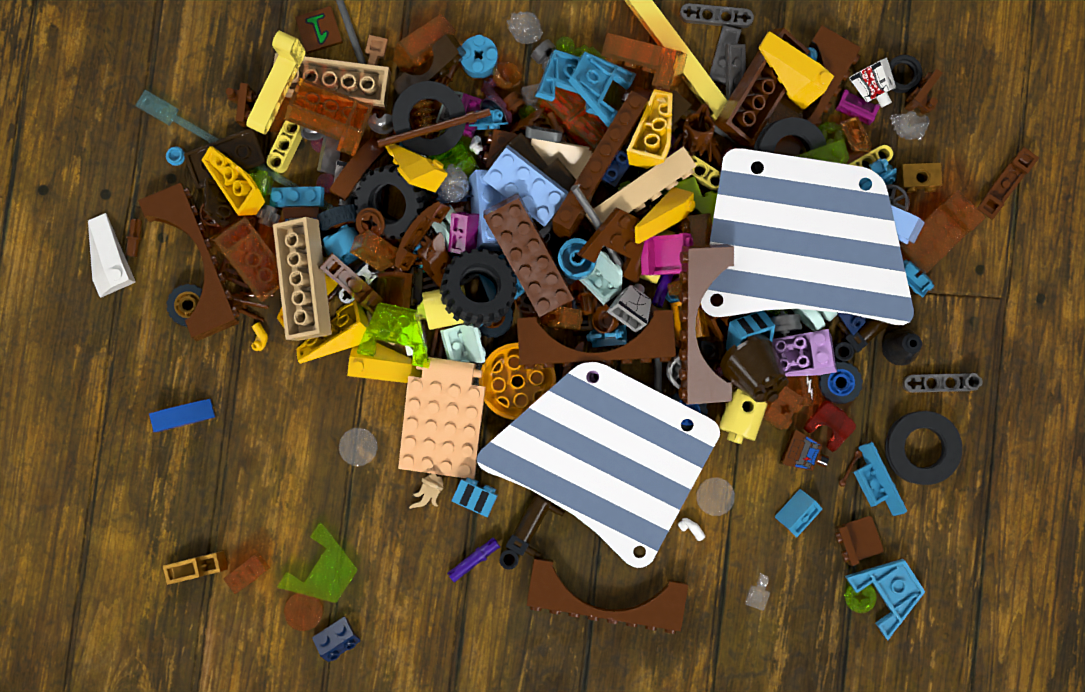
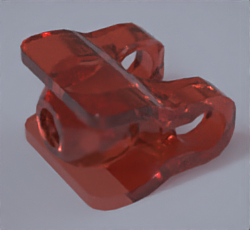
(836, 419)

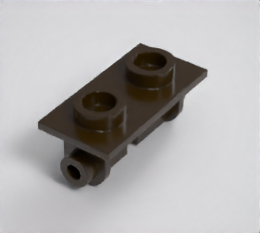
(416, 287)

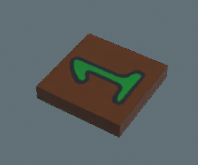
(318, 30)

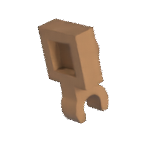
(376, 49)

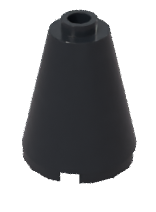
(901, 346)

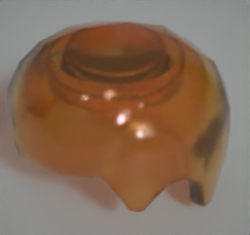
(506, 75)

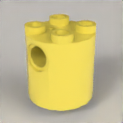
(434, 311)
(741, 423)

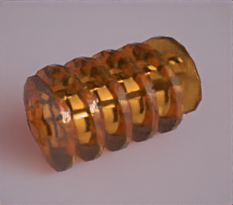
(423, 116)

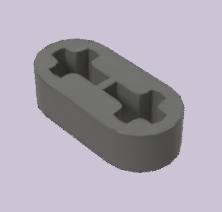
(543, 134)

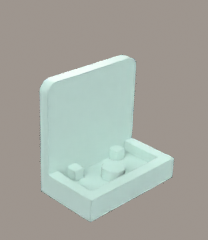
(605, 280)
(463, 343)

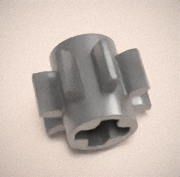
(268, 215)

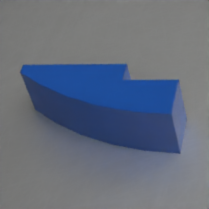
(182, 415)

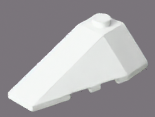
(108, 261)

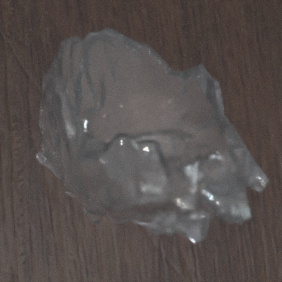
(525, 27)
(910, 125)
(454, 186)

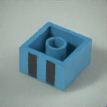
(749, 325)
(475, 497)

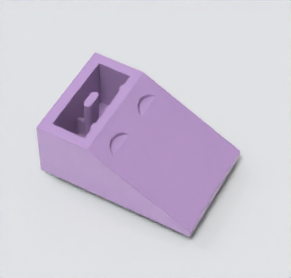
(806, 353)

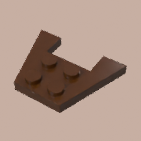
(619, 235)

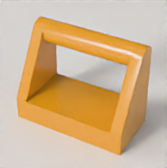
(701, 326)

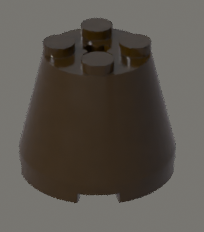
(755, 368)

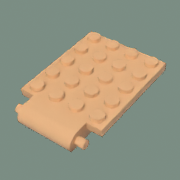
(443, 420)

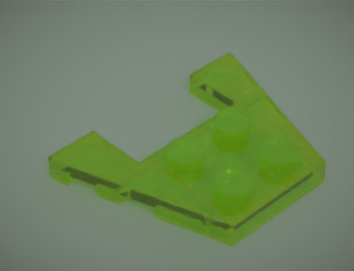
(395, 326)
(330, 573)

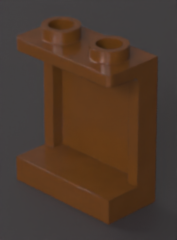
(397, 287)

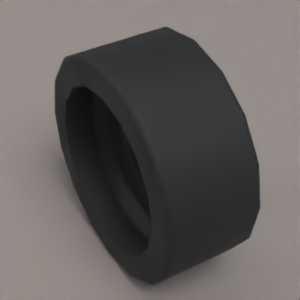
(916, 67)

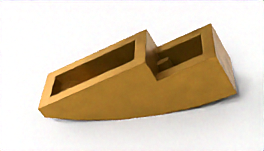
(195, 567)

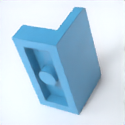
(798, 512)

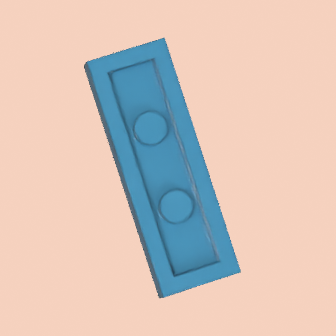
(297, 197)

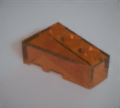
(417, 46)

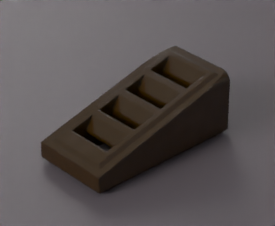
(586, 324)

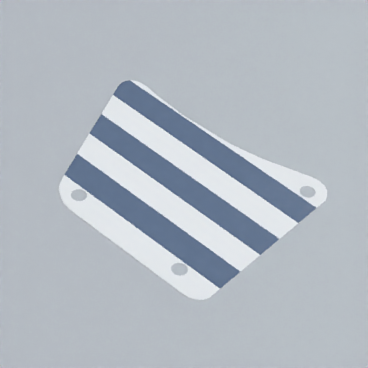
(806, 240)
(607, 456)

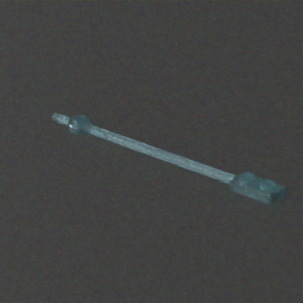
(167, 113)

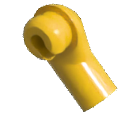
(261, 338)

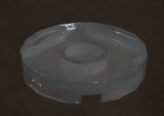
(358, 447)
(715, 496)

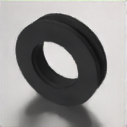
(423, 91)
(797, 127)
(950, 443)

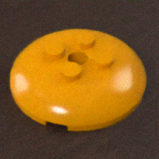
(497, 377)

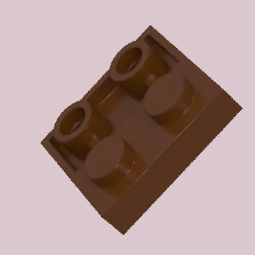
(919, 97)
(245, 100)

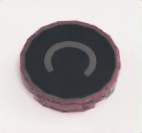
(494, 102)

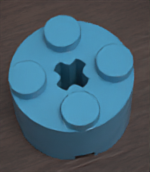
(479, 46)
(341, 244)
(570, 268)

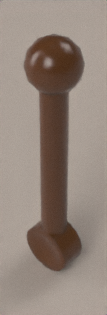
(858, 454)

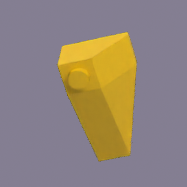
(798, 73)
(653, 134)
(417, 169)
(234, 182)
(665, 214)
(346, 330)
(384, 365)

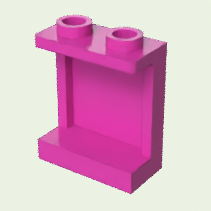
(662, 254)

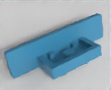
(877, 482)

